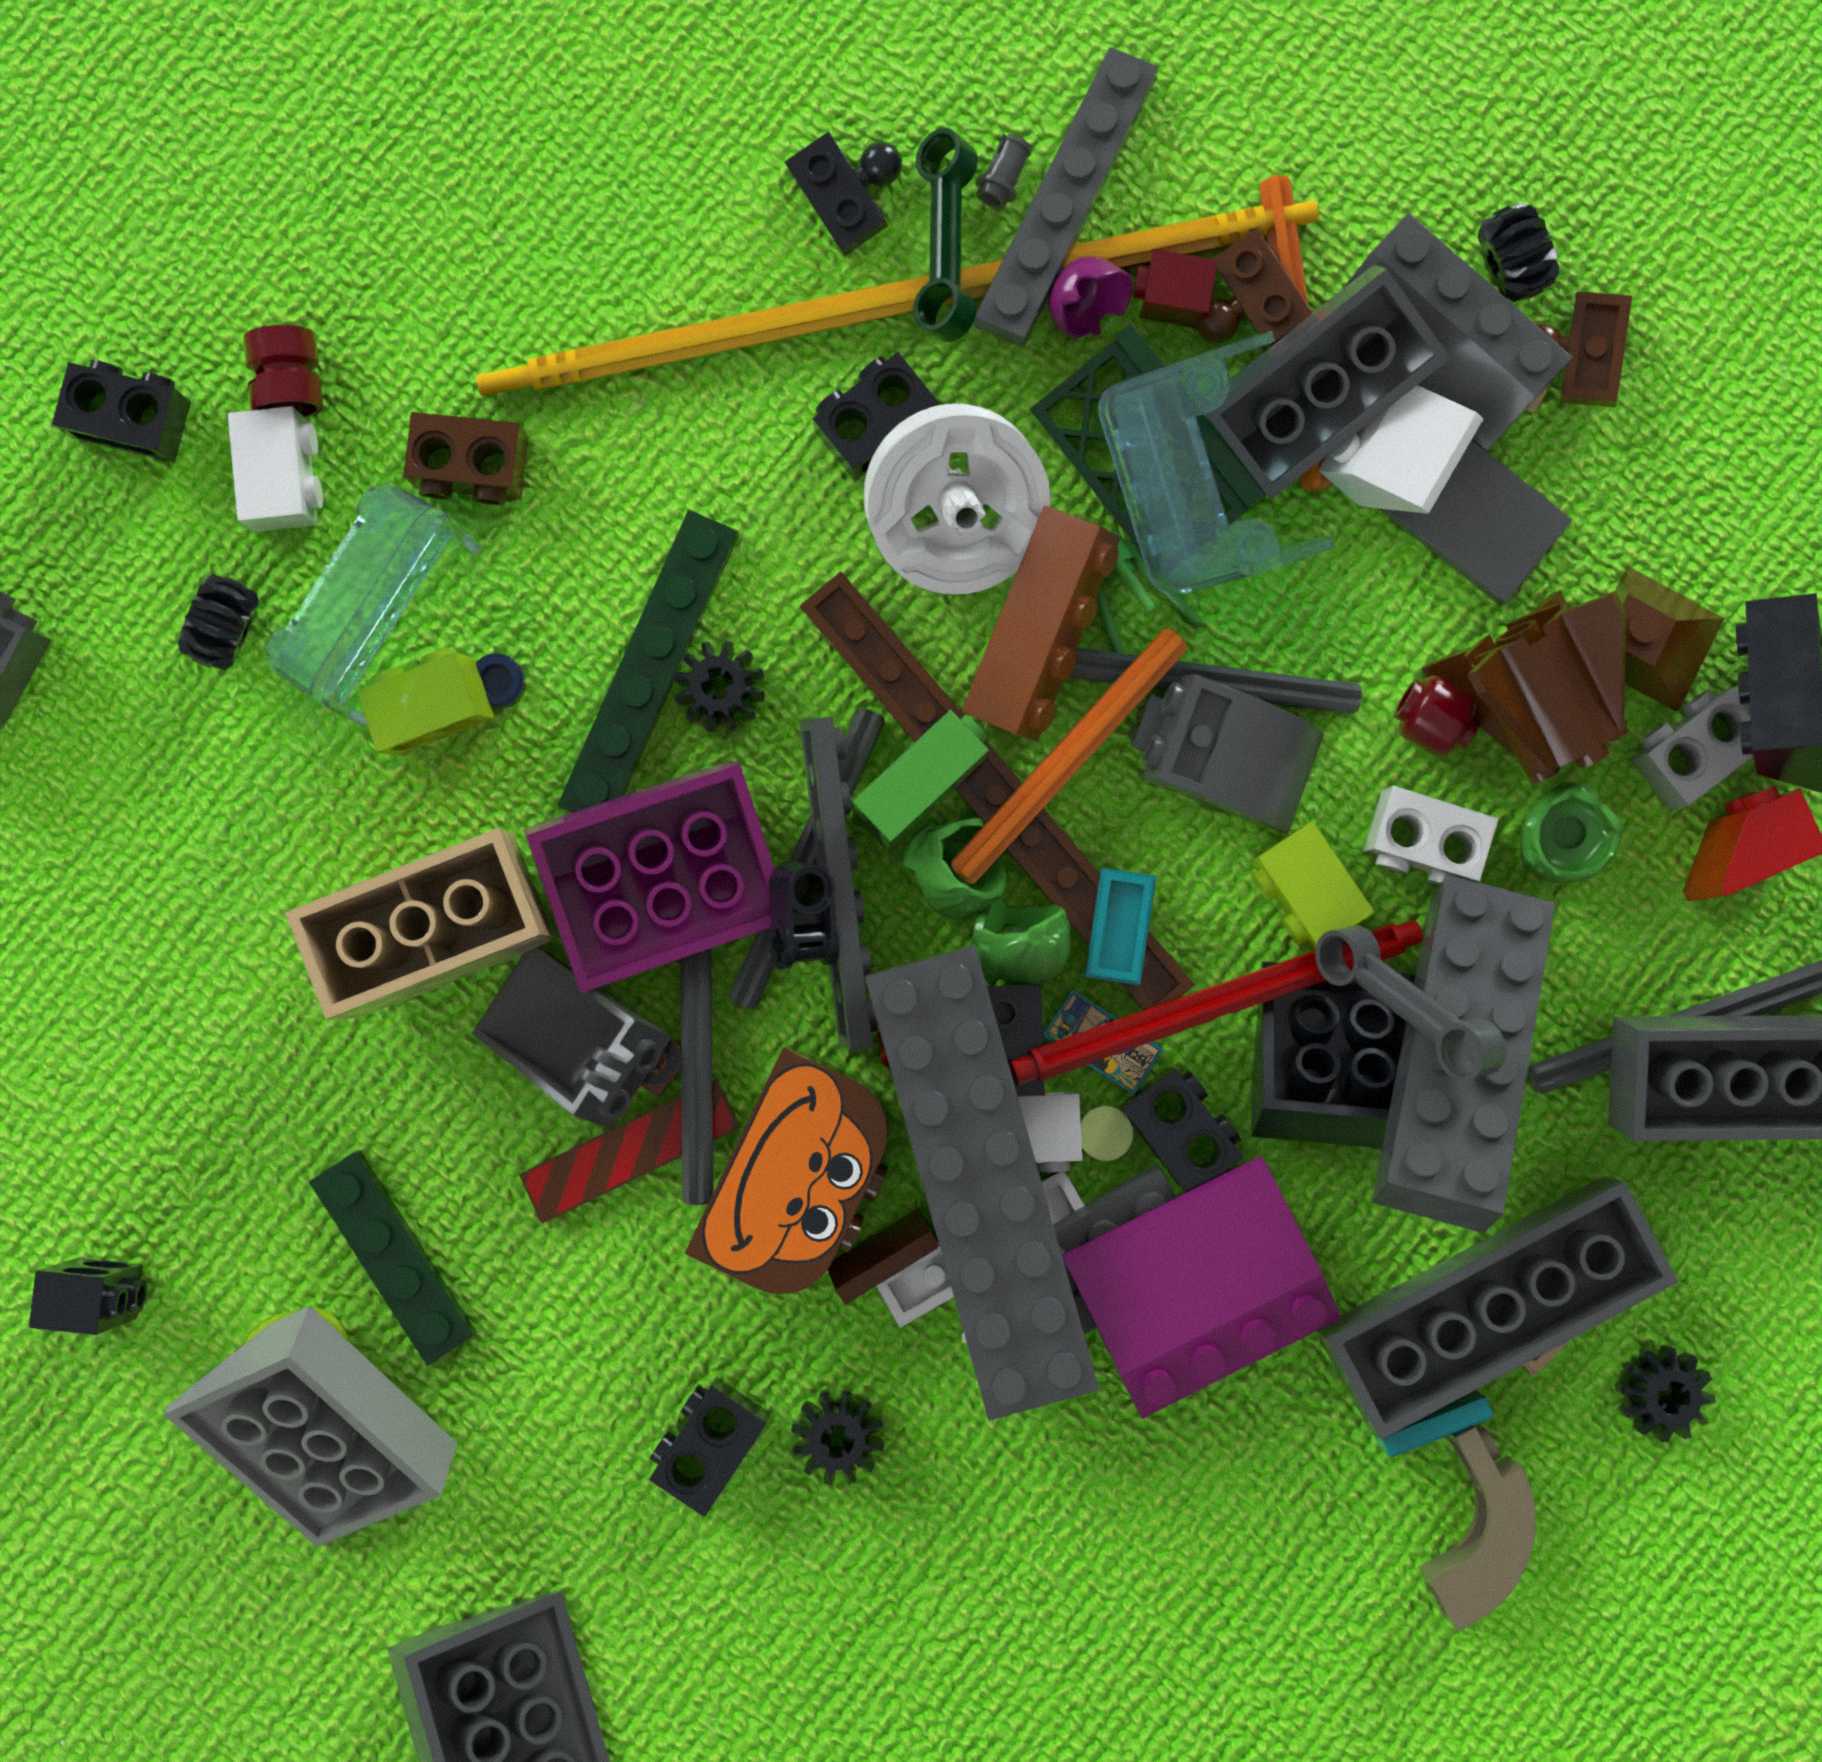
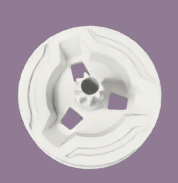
(914, 472)

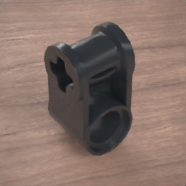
(805, 927)

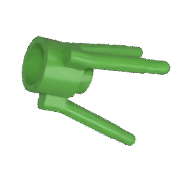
(1127, 564)

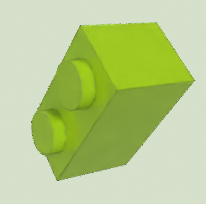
(424, 702)
(1309, 886)

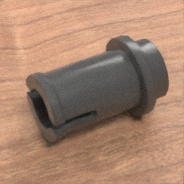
(998, 182)

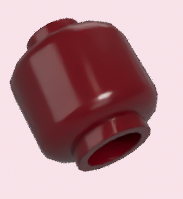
(1437, 715)

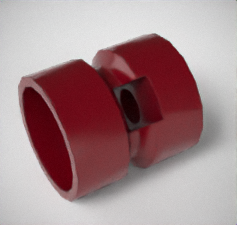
(283, 367)

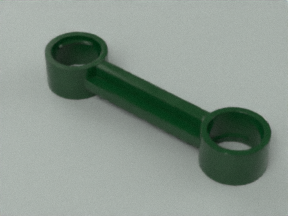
(945, 235)

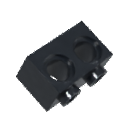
(864, 405)
(119, 418)
(1171, 1138)
(87, 1296)
(718, 1450)

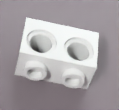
(1431, 823)

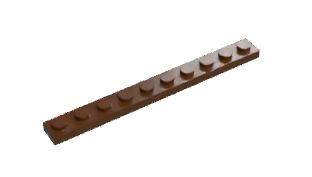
(916, 706)

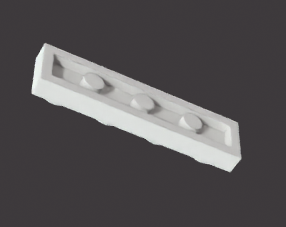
(926, 1281)

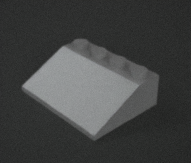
(315, 1430)

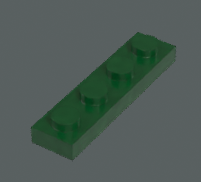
(393, 1257)

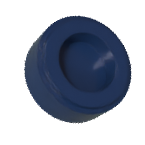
(502, 680)

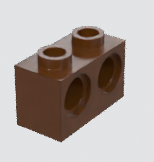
(470, 444)

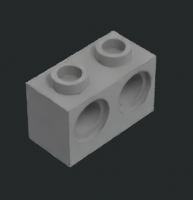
(1705, 756)

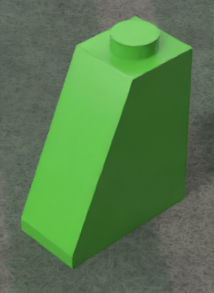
(920, 779)

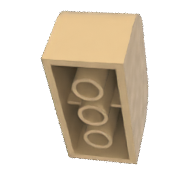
(420, 926)

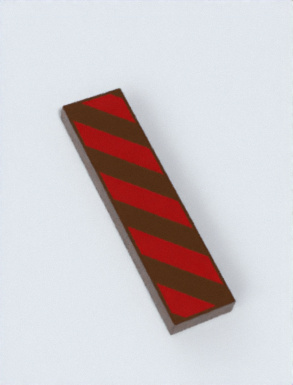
(617, 1156)

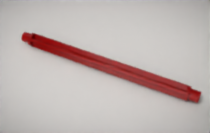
(1195, 1009)

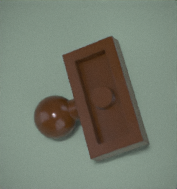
(1259, 291)
(1596, 347)

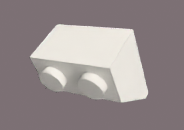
(1403, 453)

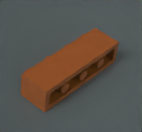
(1042, 624)

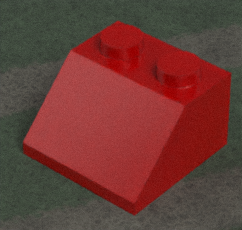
(1753, 842)

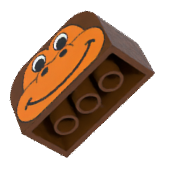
(795, 1177)

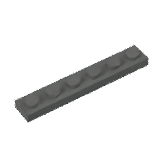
(1066, 197)
(838, 855)

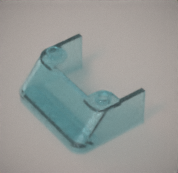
(1171, 482)
(362, 595)

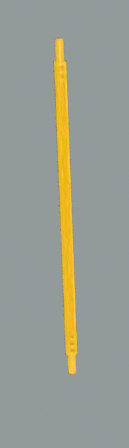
(861, 305)

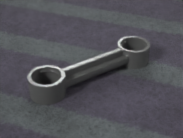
(1411, 1003)

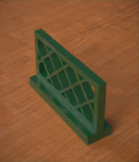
(1135, 359)

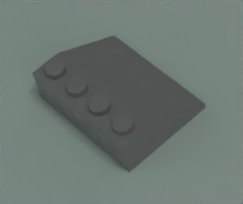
(499, 1688)

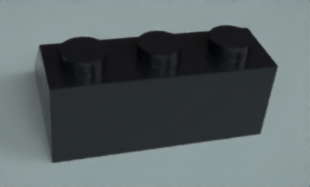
(1783, 688)

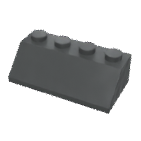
(1494, 349)
(1326, 380)

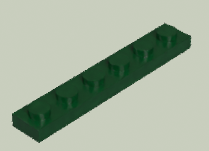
(650, 663)

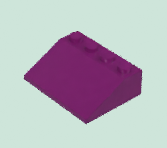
(655, 874)
(1201, 1287)

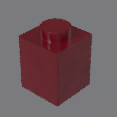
(1175, 288)

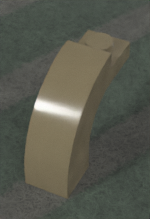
(1498, 1545)

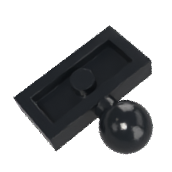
(840, 191)

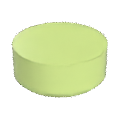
(1106, 1133)

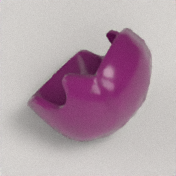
(1086, 294)

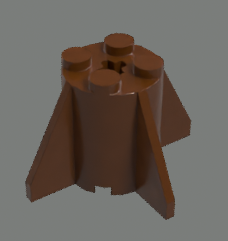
(1549, 683)

